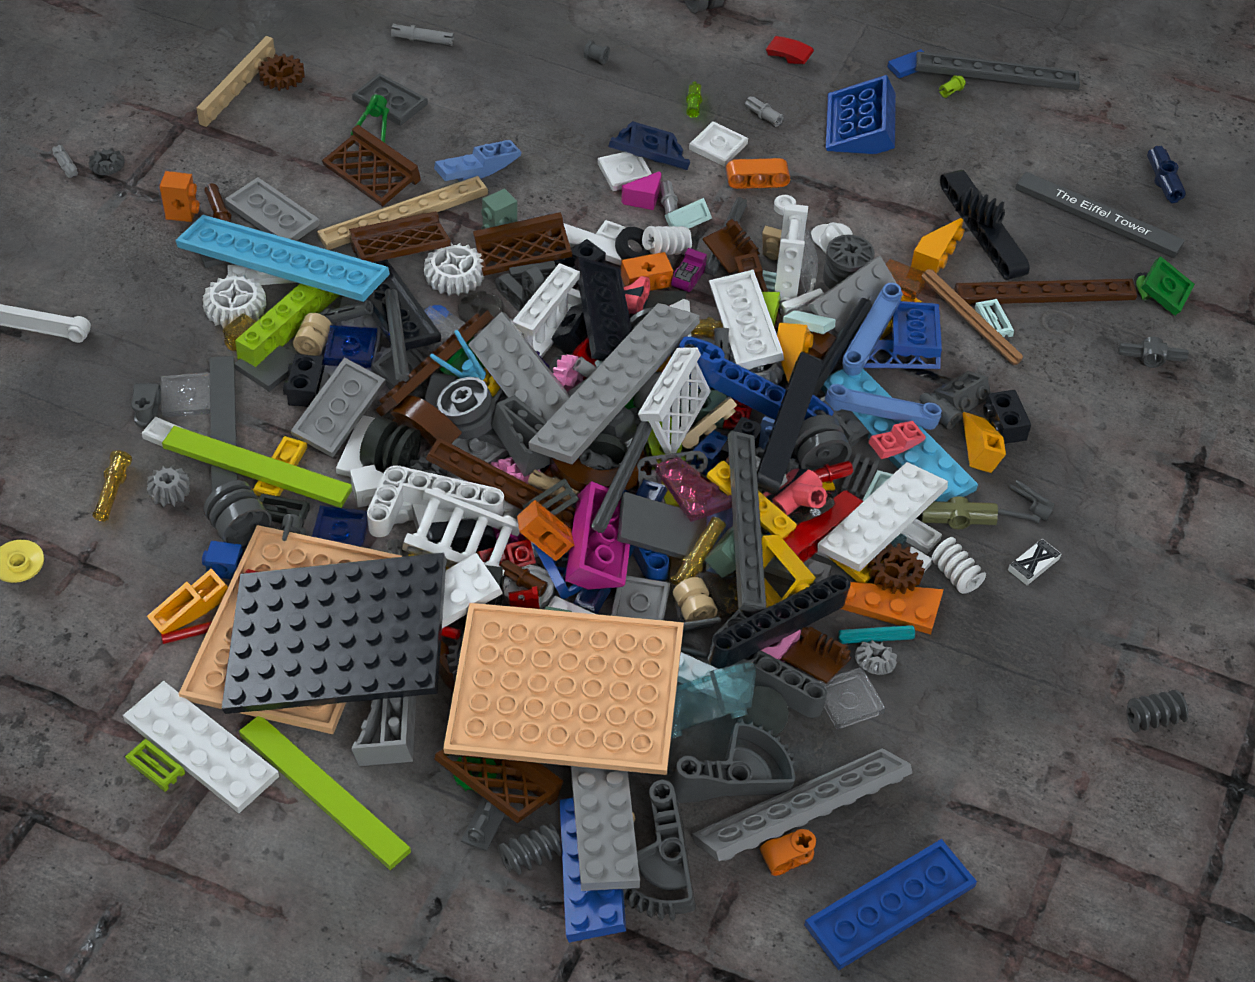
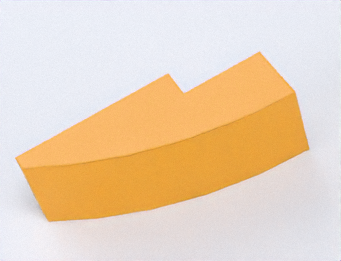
(189, 603)

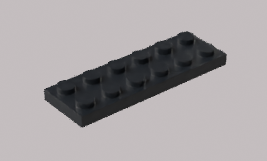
(603, 306)
(416, 324)

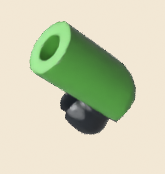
(1139, 279)

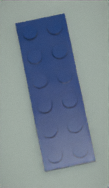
(890, 904)
(586, 912)

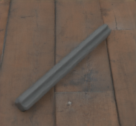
(396, 335)
(622, 477)

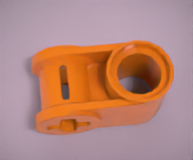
(788, 851)

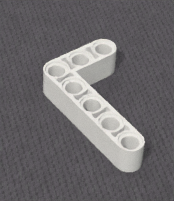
(408, 485)

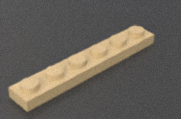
(235, 82)

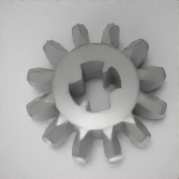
(168, 486)

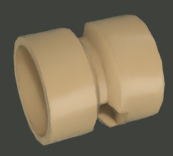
(312, 334)
(694, 600)

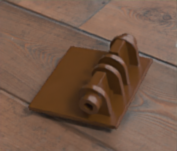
(729, 243)
(817, 657)

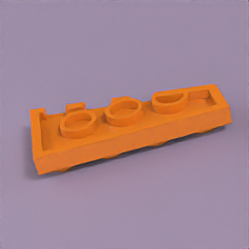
(912, 608)

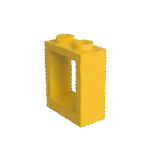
(775, 545)

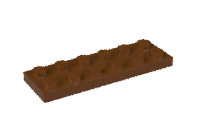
(429, 365)

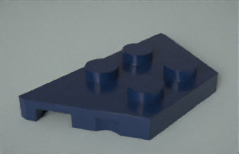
(650, 144)

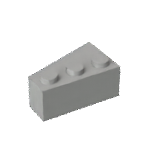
(387, 732)

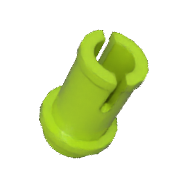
(955, 84)

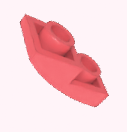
(900, 439)

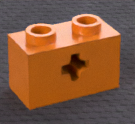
(179, 196)
(653, 266)

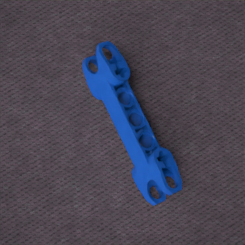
(742, 383)

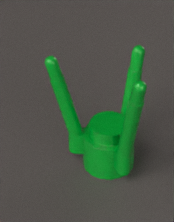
(375, 108)

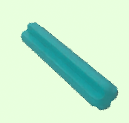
(876, 634)

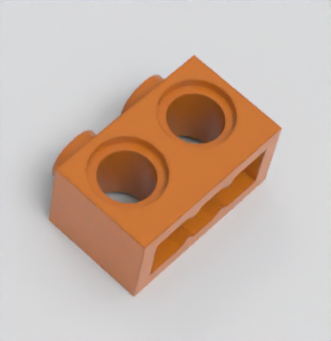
(545, 530)

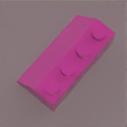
(596, 557)

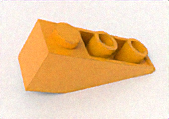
(934, 247)
(793, 340)
(983, 443)

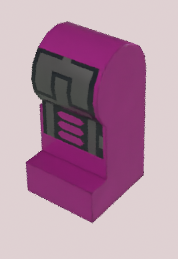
(690, 270)

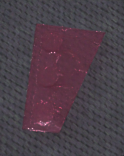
(691, 491)

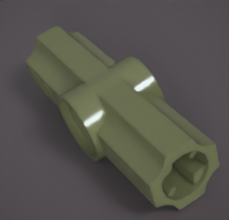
(960, 513)

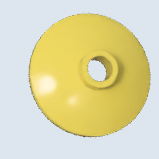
(20, 560)

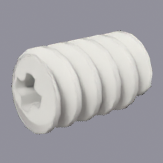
(667, 239)
(957, 566)

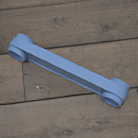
(872, 329)
(925, 415)

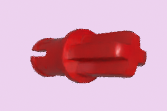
(829, 473)

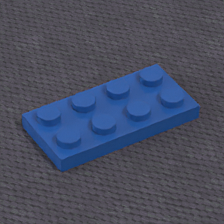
(917, 330)

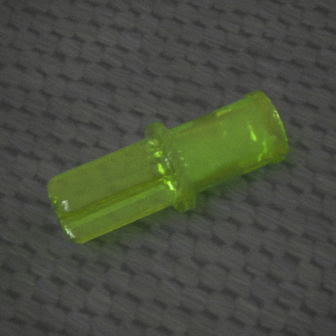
(694, 100)

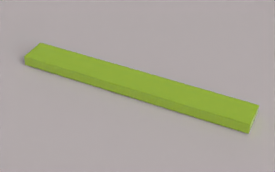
(257, 466)
(325, 792)

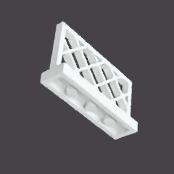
(667, 394)

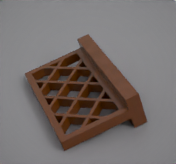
(383, 156)
(393, 233)
(521, 235)
(529, 776)

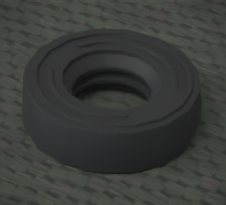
(622, 239)

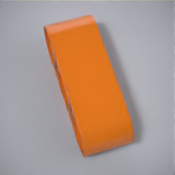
(757, 173)

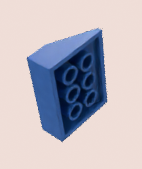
(862, 118)

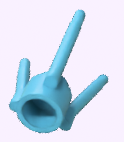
(470, 368)

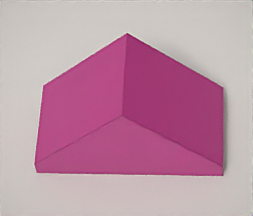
(642, 192)

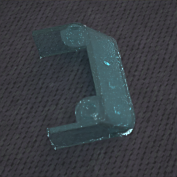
(714, 696)

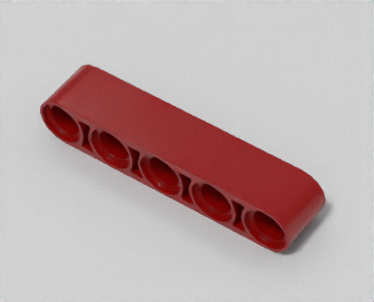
(808, 534)

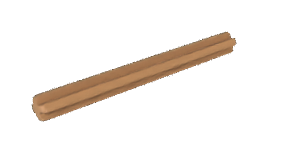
(972, 317)

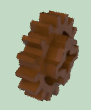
(281, 72)
(896, 568)

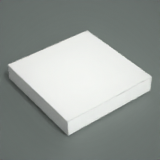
(718, 143)
(622, 169)

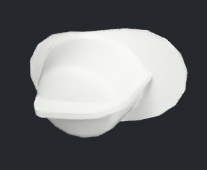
(825, 233)

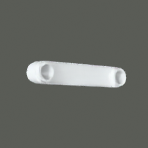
(47, 323)

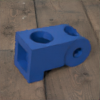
(711, 447)

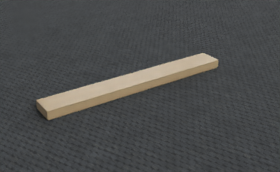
(430, 202)

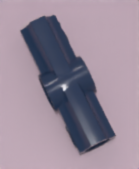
(1166, 174)

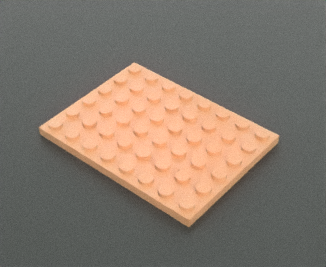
(267, 553)
(565, 688)

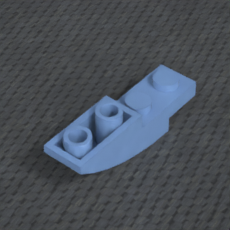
(482, 163)

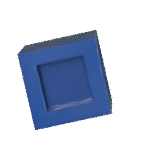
(222, 558)

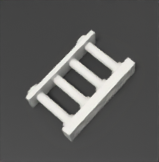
(791, 251)
(547, 308)
(419, 544)

